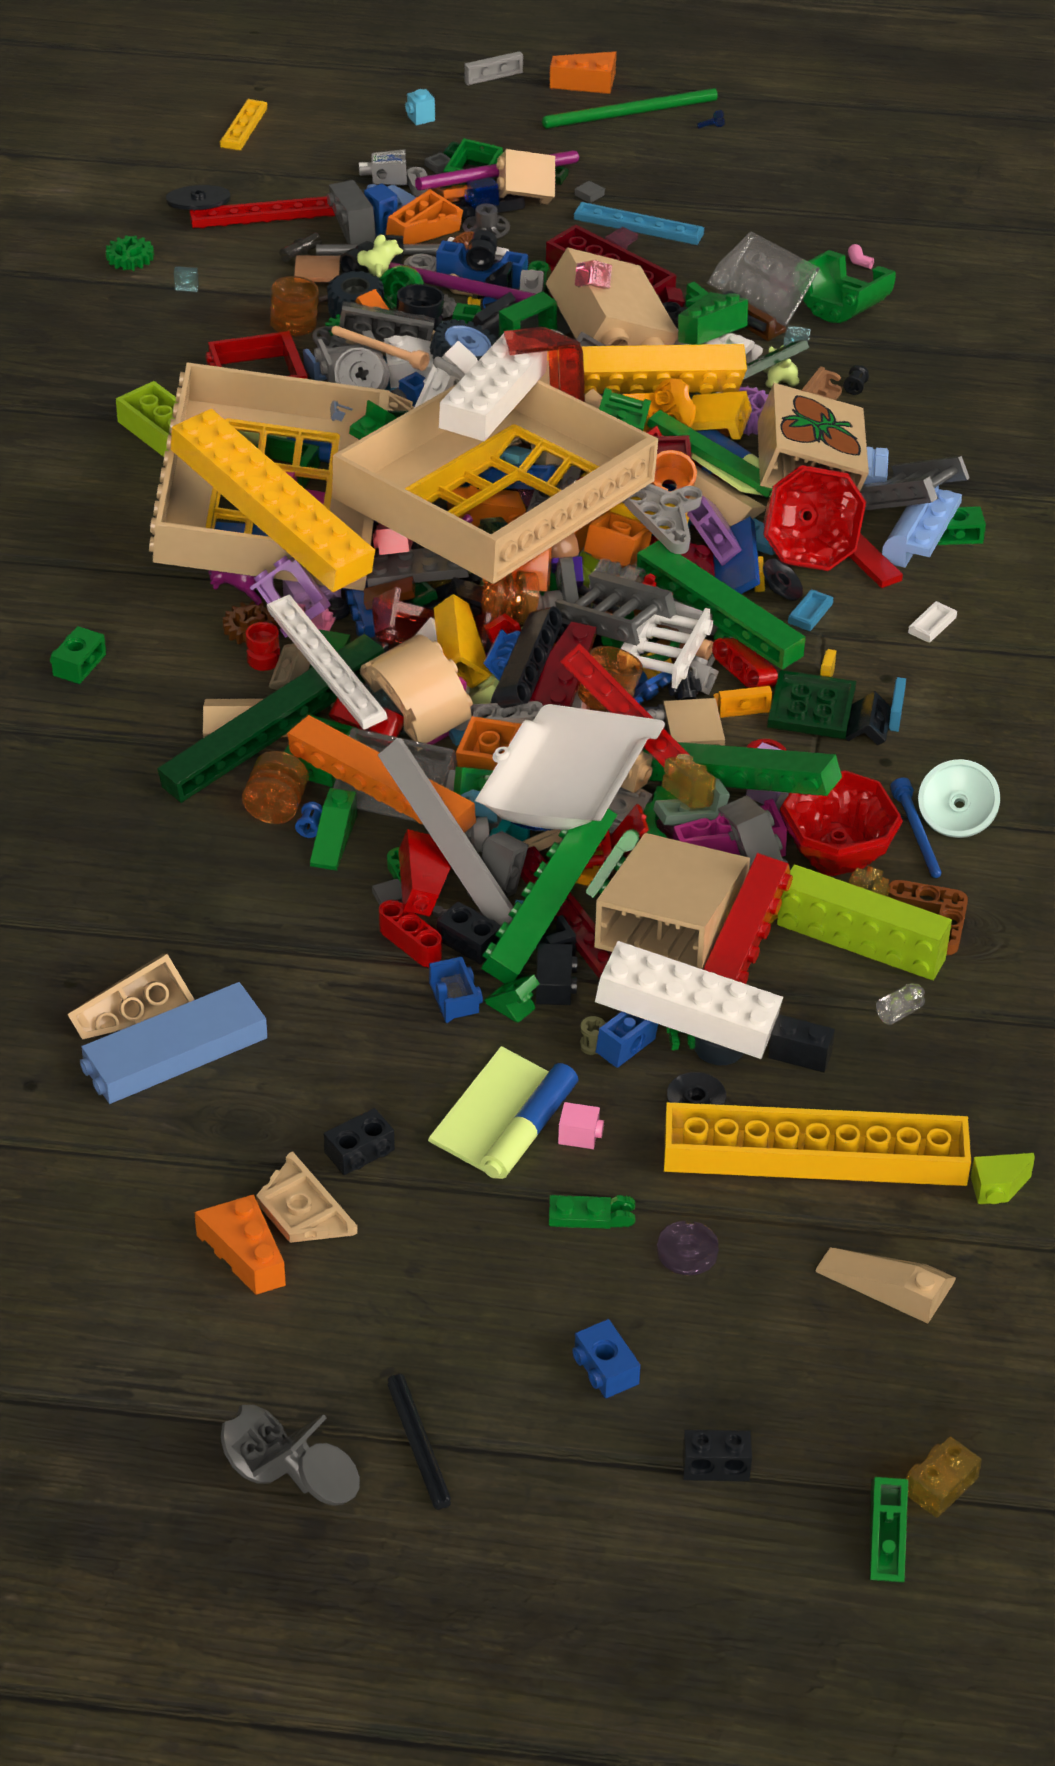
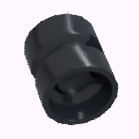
(481, 250)
(349, 261)

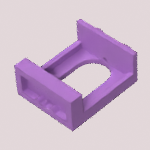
(265, 586)

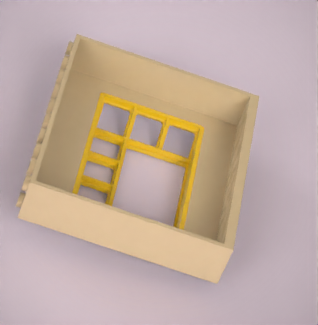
(260, 405)
(414, 462)

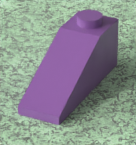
(715, 531)

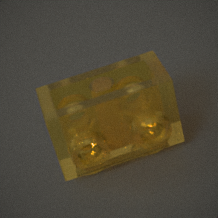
(943, 1476)

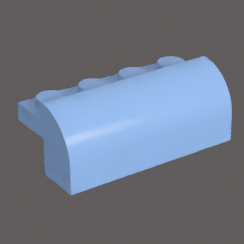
(921, 528)

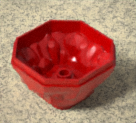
(832, 519)
(845, 826)

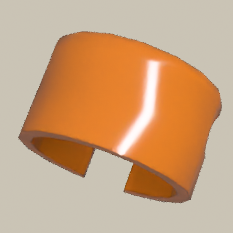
(675, 467)

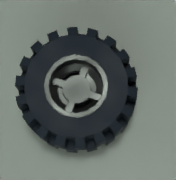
(350, 286)

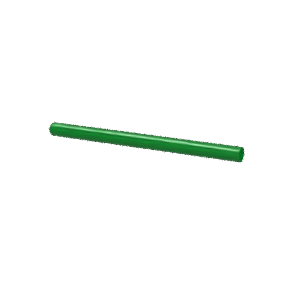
(629, 108)

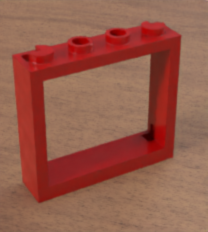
(257, 348)

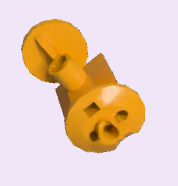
(671, 398)

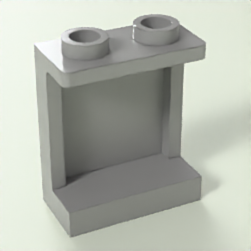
(329, 356)

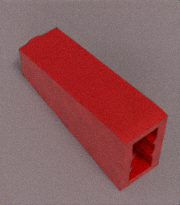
(421, 872)

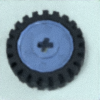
(472, 337)

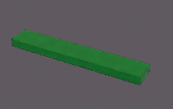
(710, 451)

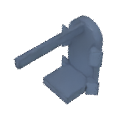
(335, 413)

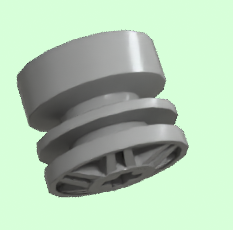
(352, 363)

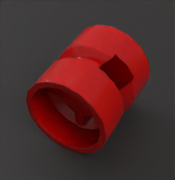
(262, 646)

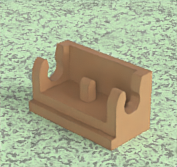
(822, 386)

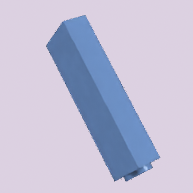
(173, 1042)

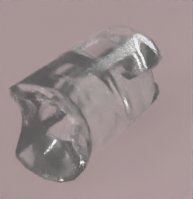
(900, 1003)

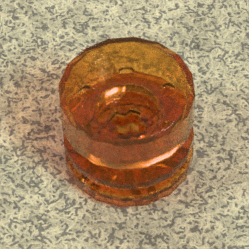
(294, 305)
(512, 595)
(620, 665)
(275, 787)

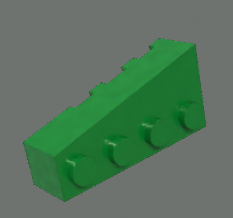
(712, 317)

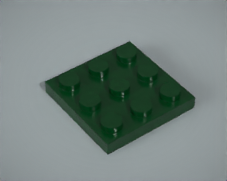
(812, 704)

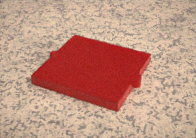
(634, 820)

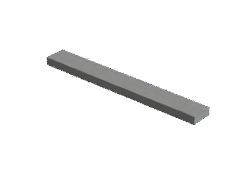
(446, 832)

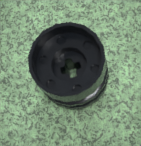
(421, 300)

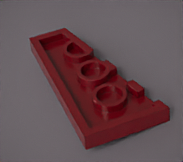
(556, 683)

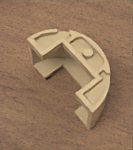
(421, 687)

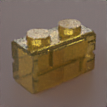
(689, 781)

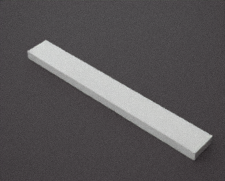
(327, 662)

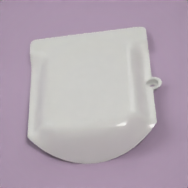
(565, 766)

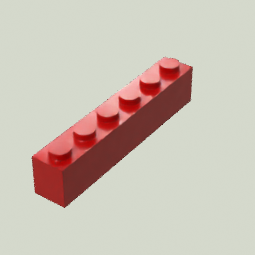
(750, 918)

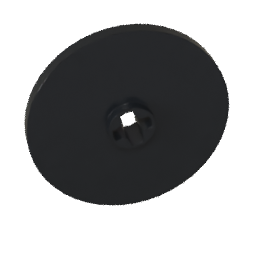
(198, 197)

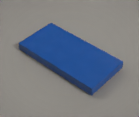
(743, 569)

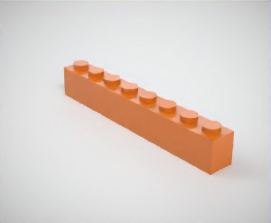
(364, 770)

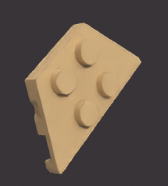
(302, 1205)

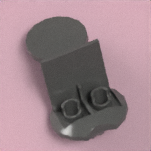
(263, 1453)

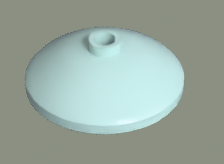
(957, 782)

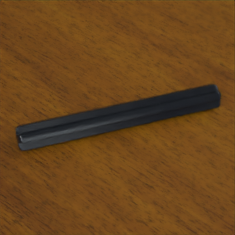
(419, 1442)

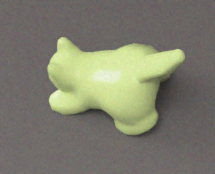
(380, 256)
(782, 372)

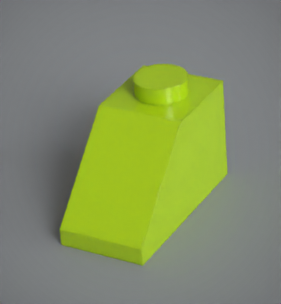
(1000, 1176)

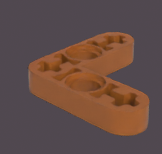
(945, 908)

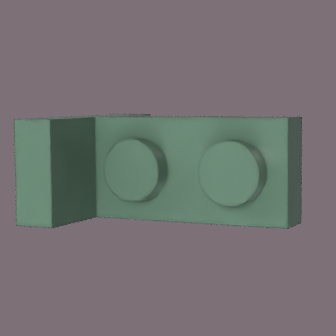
(676, 812)

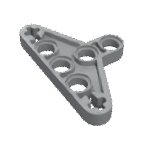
(654, 500)

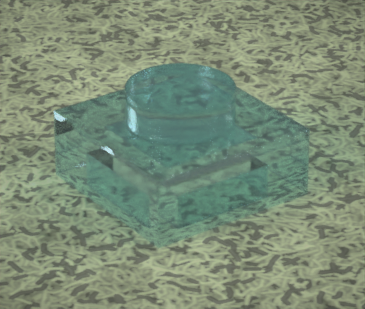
(186, 279)
(796, 333)

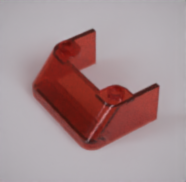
(564, 353)
(402, 621)

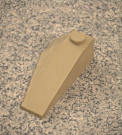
(133, 999)
(895, 1282)

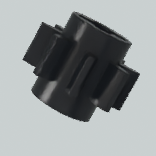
(686, 689)

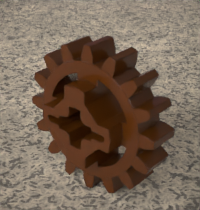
(237, 621)

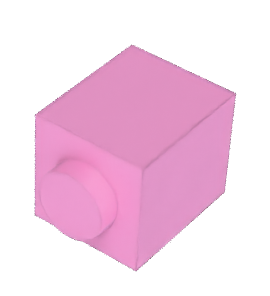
(580, 1125)

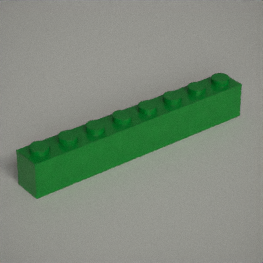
(729, 608)
(763, 768)
(543, 898)

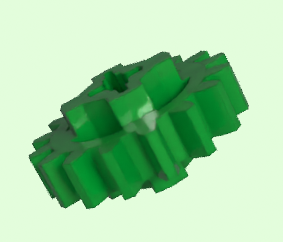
(129, 252)

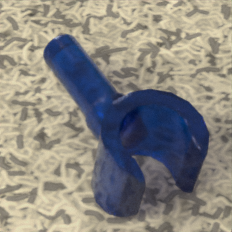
(718, 122)

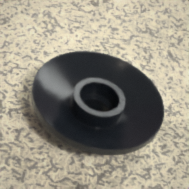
(782, 579)
(696, 1089)

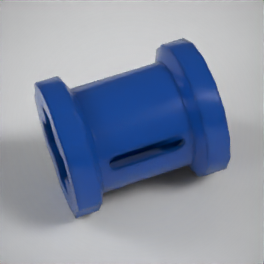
(306, 818)

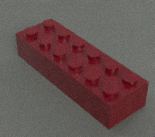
(586, 241)

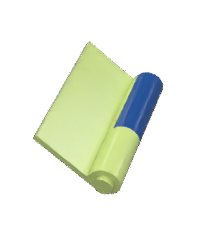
(733, 447)
(503, 1112)

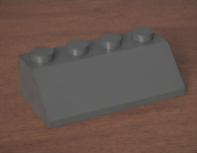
(384, 322)

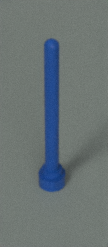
(903, 791)

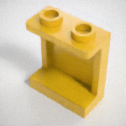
(722, 411)

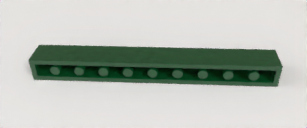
(258, 726)

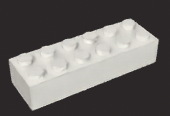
(490, 391)
(688, 999)

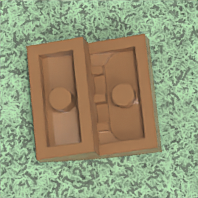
(317, 267)

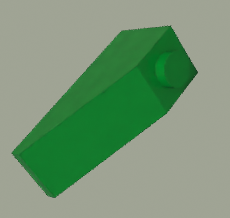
(334, 828)
(888, 1529)

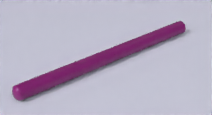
(481, 172)
(468, 285)

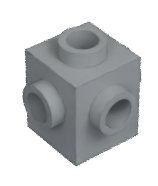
(705, 673)

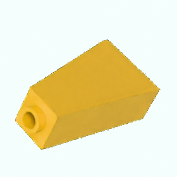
(460, 639)

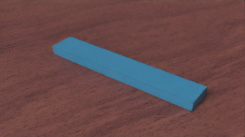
(639, 223)

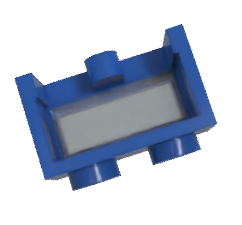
(454, 988)

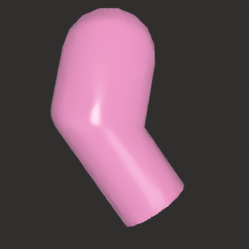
(856, 256)

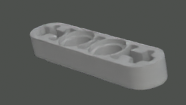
(522, 712)

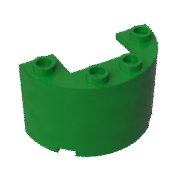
(840, 297)

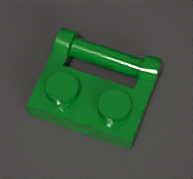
(625, 408)

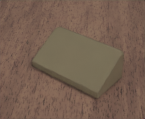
(289, 666)

